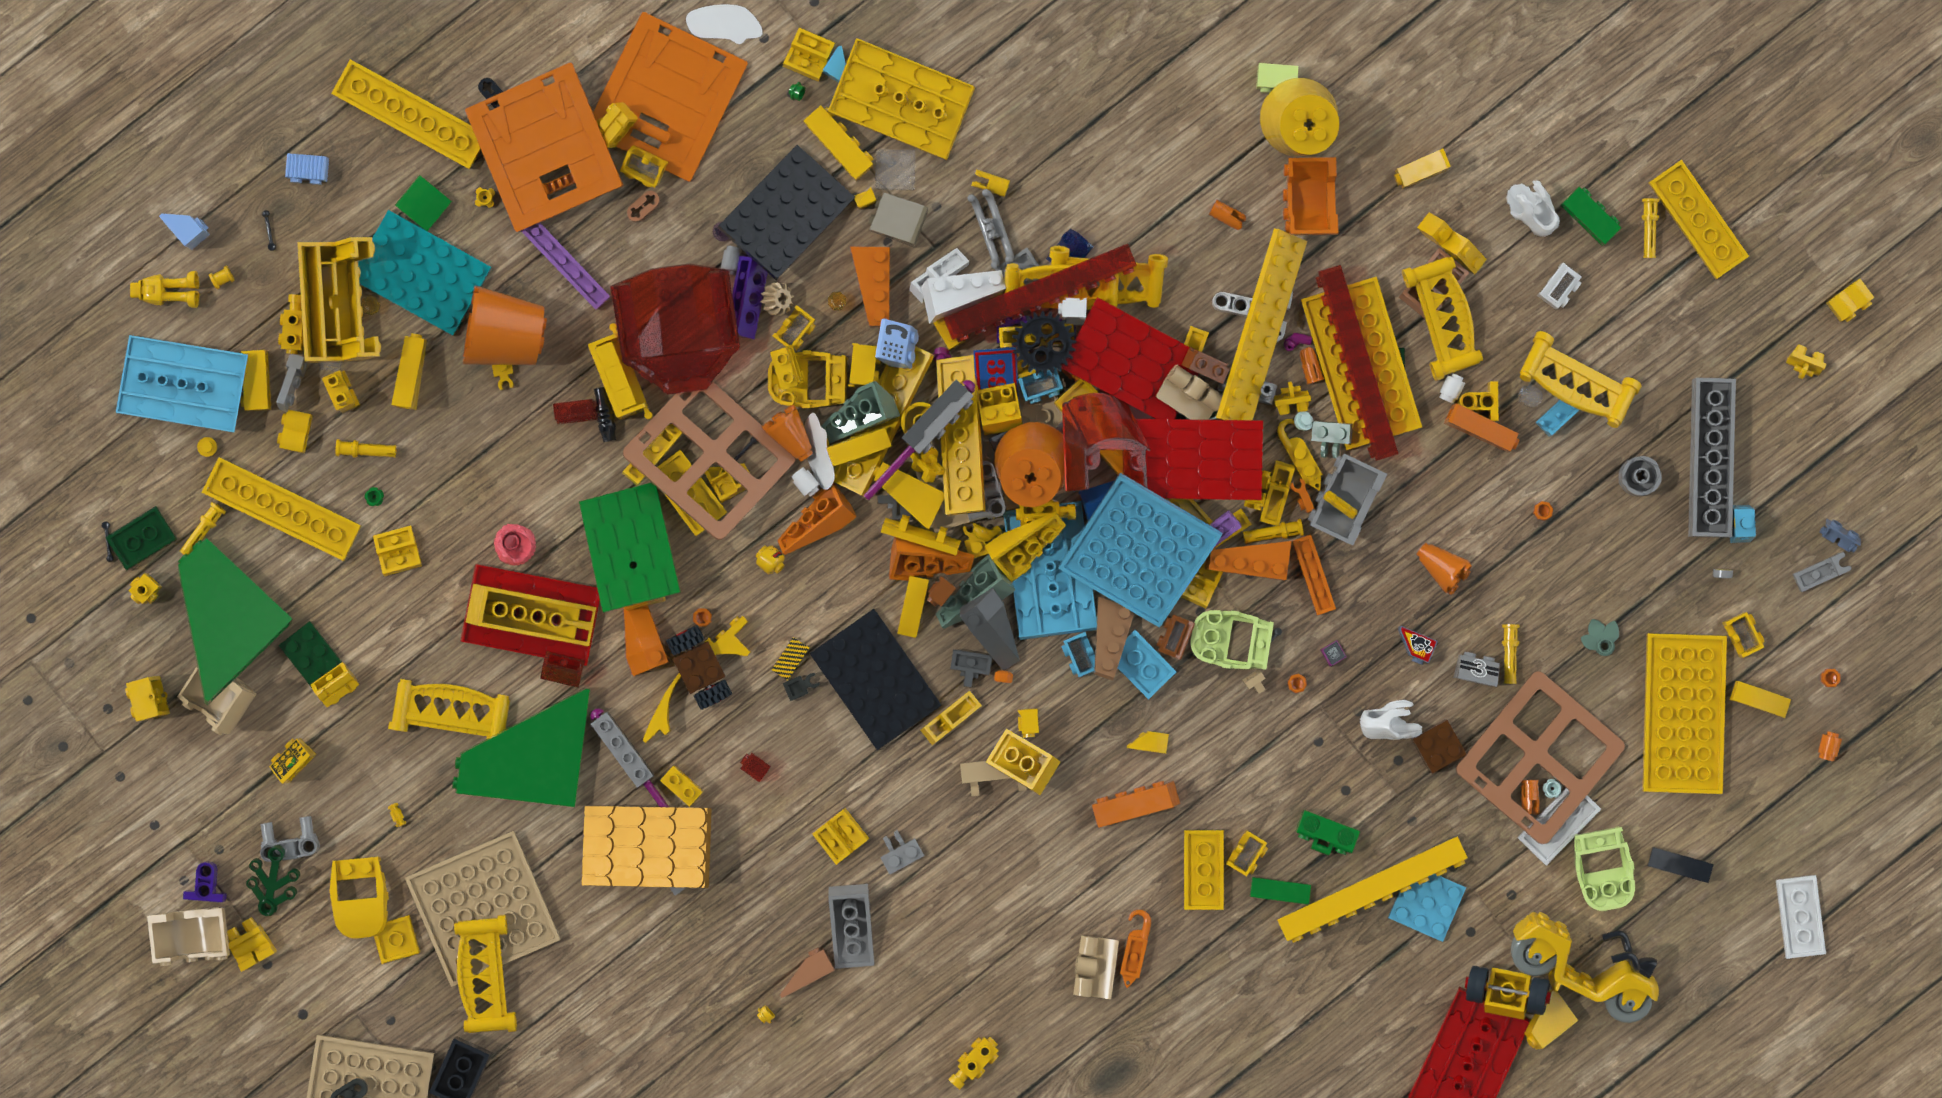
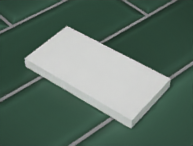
(1573, 825)
(1800, 916)

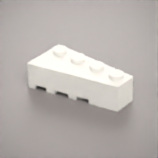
(958, 292)

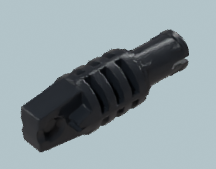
(605, 415)

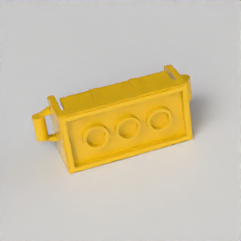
(618, 378)

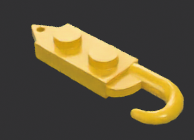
(1300, 456)

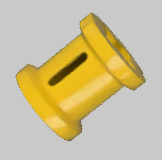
(221, 277)

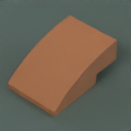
(1410, 295)

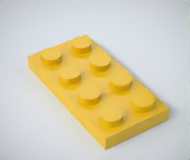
(674, 469)
(1203, 869)

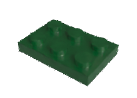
(310, 653)

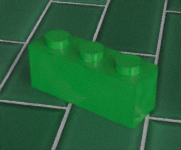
(1591, 215)

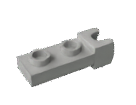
(296, 368)
(1820, 572)

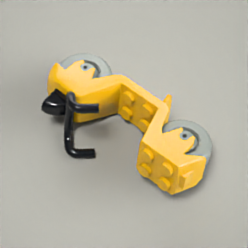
(1625, 987)

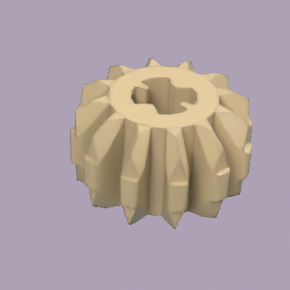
(777, 298)

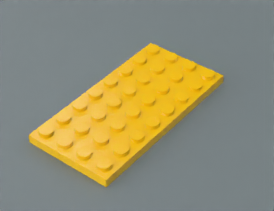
(1383, 357)
(1684, 713)

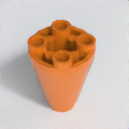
(789, 433)
(1444, 567)

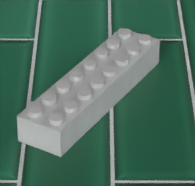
(1712, 457)

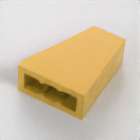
(1422, 169)
(1554, 1022)

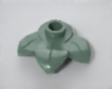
(1599, 634)

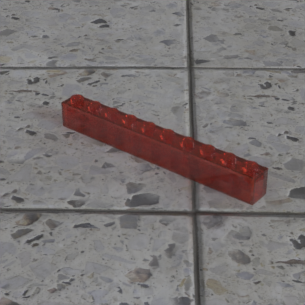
(1042, 291)
(1357, 362)

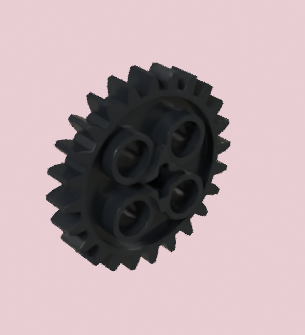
(1054, 358)

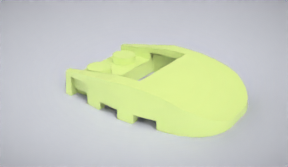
(1212, 637)
(1608, 887)

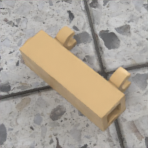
(981, 771)

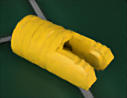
(996, 184)

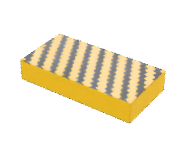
(790, 658)

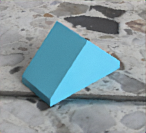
(835, 65)

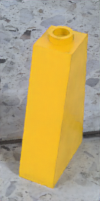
(409, 372)
(912, 494)

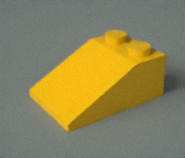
(1023, 761)

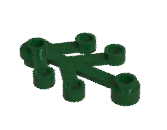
(271, 882)

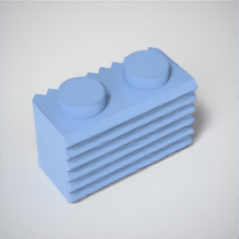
(307, 167)

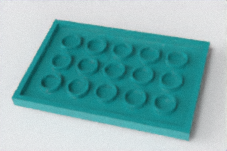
(422, 273)

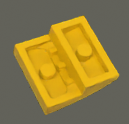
(808, 54)
(397, 550)
(1202, 586)
(840, 836)

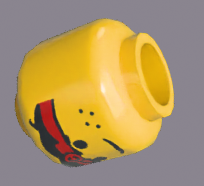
(770, 559)

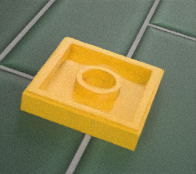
(397, 940)

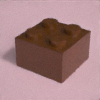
(1438, 746)

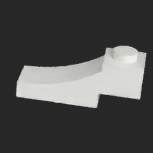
(946, 266)

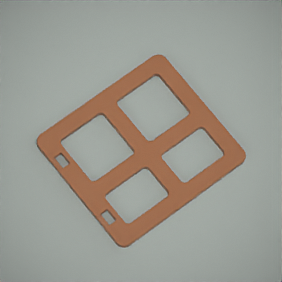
(713, 452)
(1537, 753)

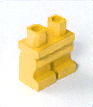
(338, 390)
(251, 946)

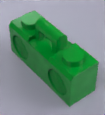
(1318, 827)

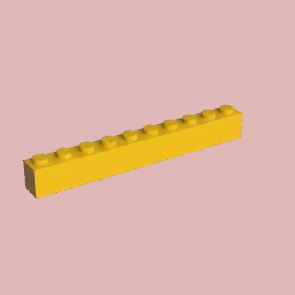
(1373, 888)

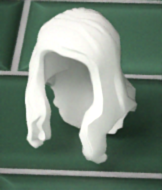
(1533, 208)
(1387, 724)

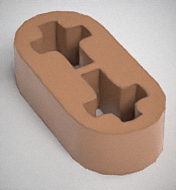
(640, 203)

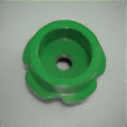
(797, 91)
(379, 496)

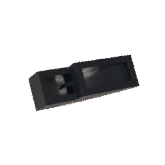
(1680, 865)

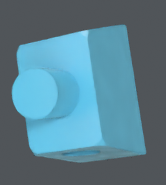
(1743, 524)

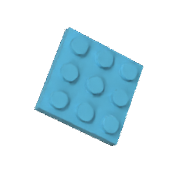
(1428, 906)

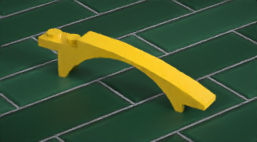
(726, 644)

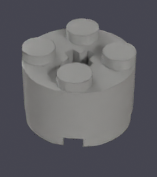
(1650, 472)

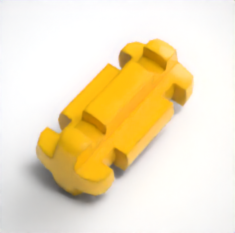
(396, 815)

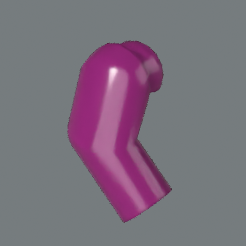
(1295, 339)

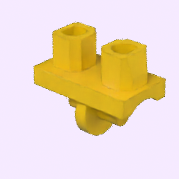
(1804, 364)
(1292, 395)
(928, 464)

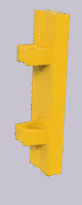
(654, 452)
(921, 536)

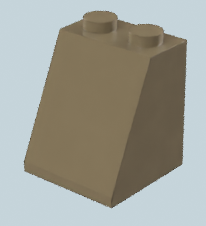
(898, 219)

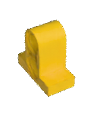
(1477, 404)

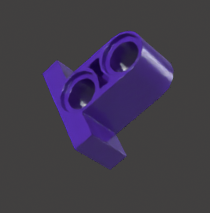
(210, 881)

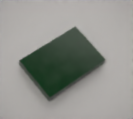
(141, 538)

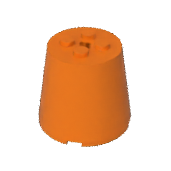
(503, 330)
(1029, 449)

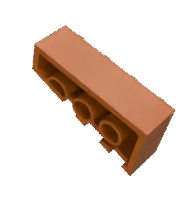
(873, 274)
(1258, 560)
(1135, 804)

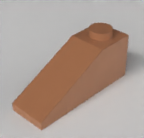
(813, 967)

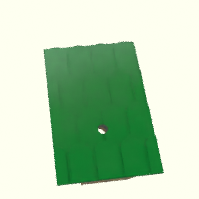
(627, 530)

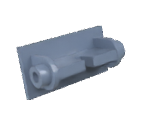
(1847, 538)

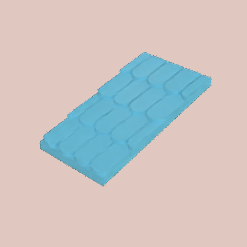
(181, 383)
(1045, 596)

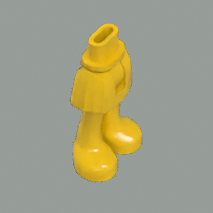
(153, 289)

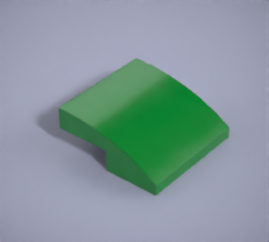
(423, 203)

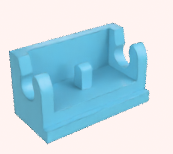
(1556, 417)

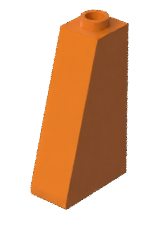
(1481, 428)

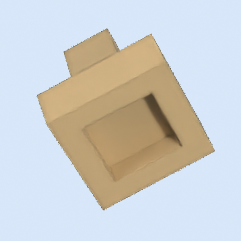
(1254, 680)

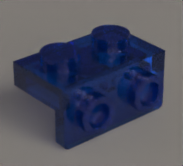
(1077, 244)

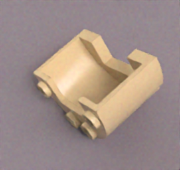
(225, 709)
(188, 935)

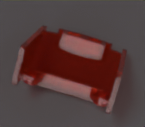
(1096, 424)

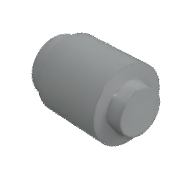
(731, 259)

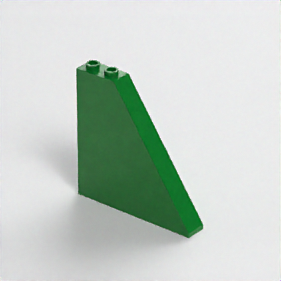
(226, 617)
(531, 759)

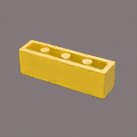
(838, 143)

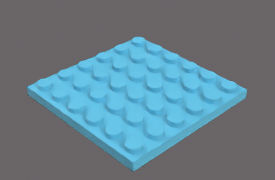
(1140, 550)

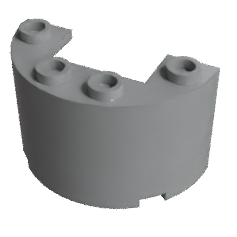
(1354, 484)

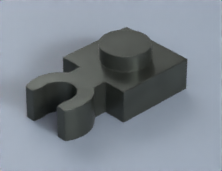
(798, 687)

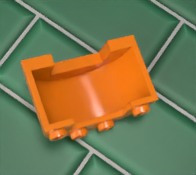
(1310, 196)

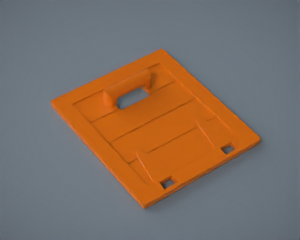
(676, 84)
(538, 133)

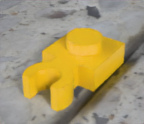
(503, 372)
(974, 545)

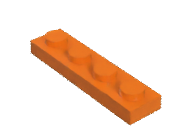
(1313, 574)

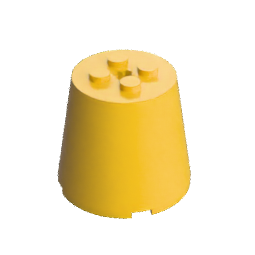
(1287, 110)

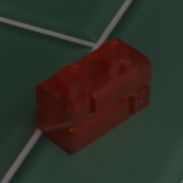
(562, 669)

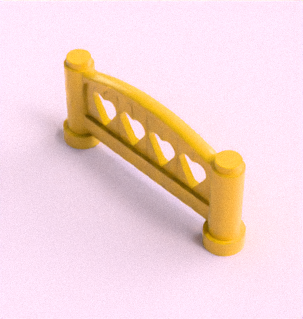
(1149, 275)
(1015, 278)
(1424, 279)
(1618, 394)
(407, 711)
(496, 1016)

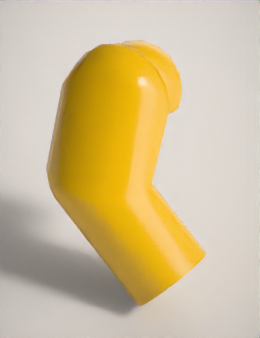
(985, 534)

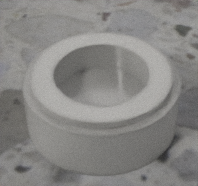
(1722, 573)

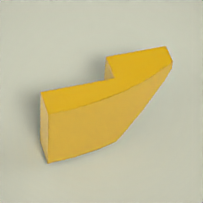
(1150, 742)

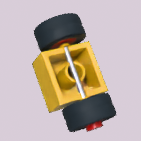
(1507, 992)

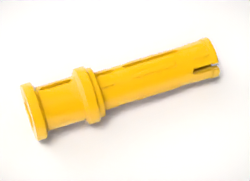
(1650, 217)
(355, 448)
(207, 522)
(1283, 530)
(1510, 647)

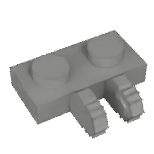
(902, 855)

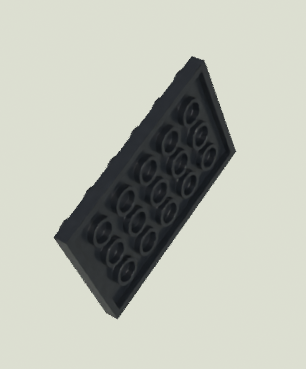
(786, 212)
(875, 679)

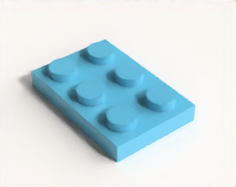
(1144, 665)

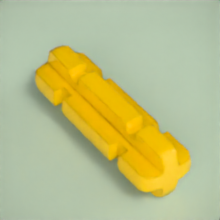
(1340, 504)

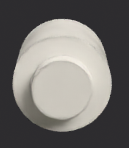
(1452, 388)
(805, 482)

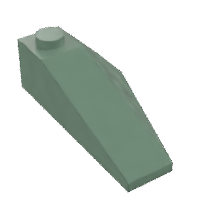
(865, 409)
(983, 578)

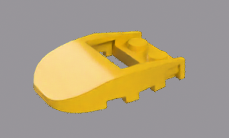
(798, 395)
(361, 916)

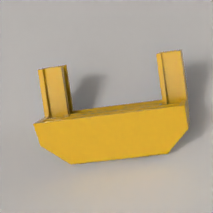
(332, 300)

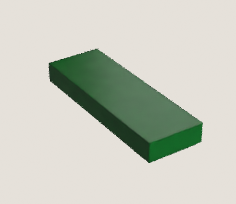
(1280, 890)

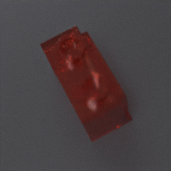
(574, 411)

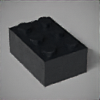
(460, 1070)

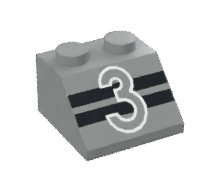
(1477, 670)

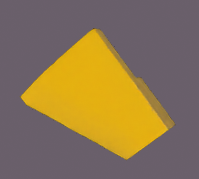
(724, 484)

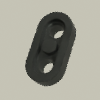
(349, 1091)

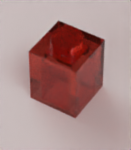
(754, 766)

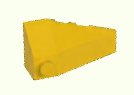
(1020, 546)

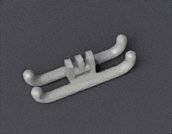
(992, 228)

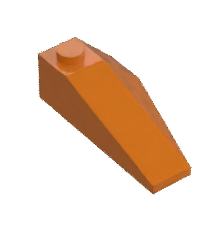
(823, 517)
(918, 560)
(643, 641)

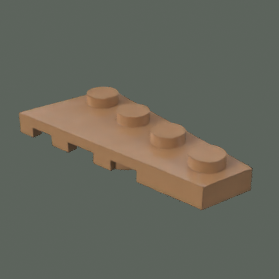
(1111, 634)

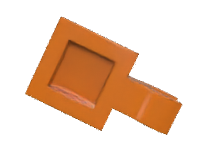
(1304, 502)

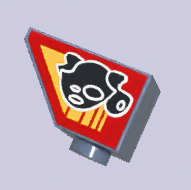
(1417, 645)

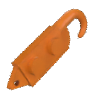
(1135, 949)

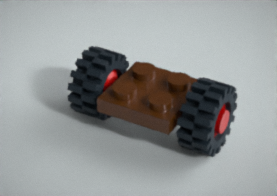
(699, 667)

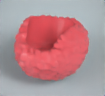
(514, 544)

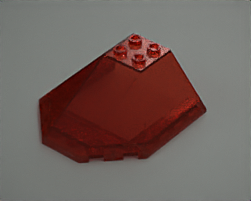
(676, 325)

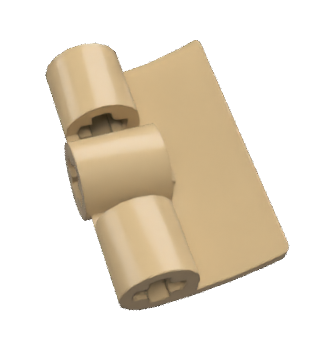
(1189, 395)
(1095, 967)

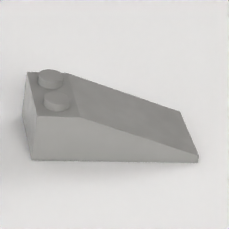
(851, 926)

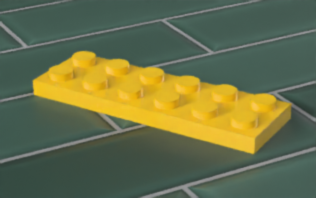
(1698, 219)

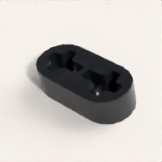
(486, 93)

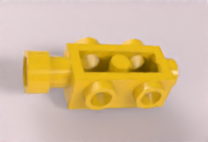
(290, 329)
(1029, 514)
(976, 1057)

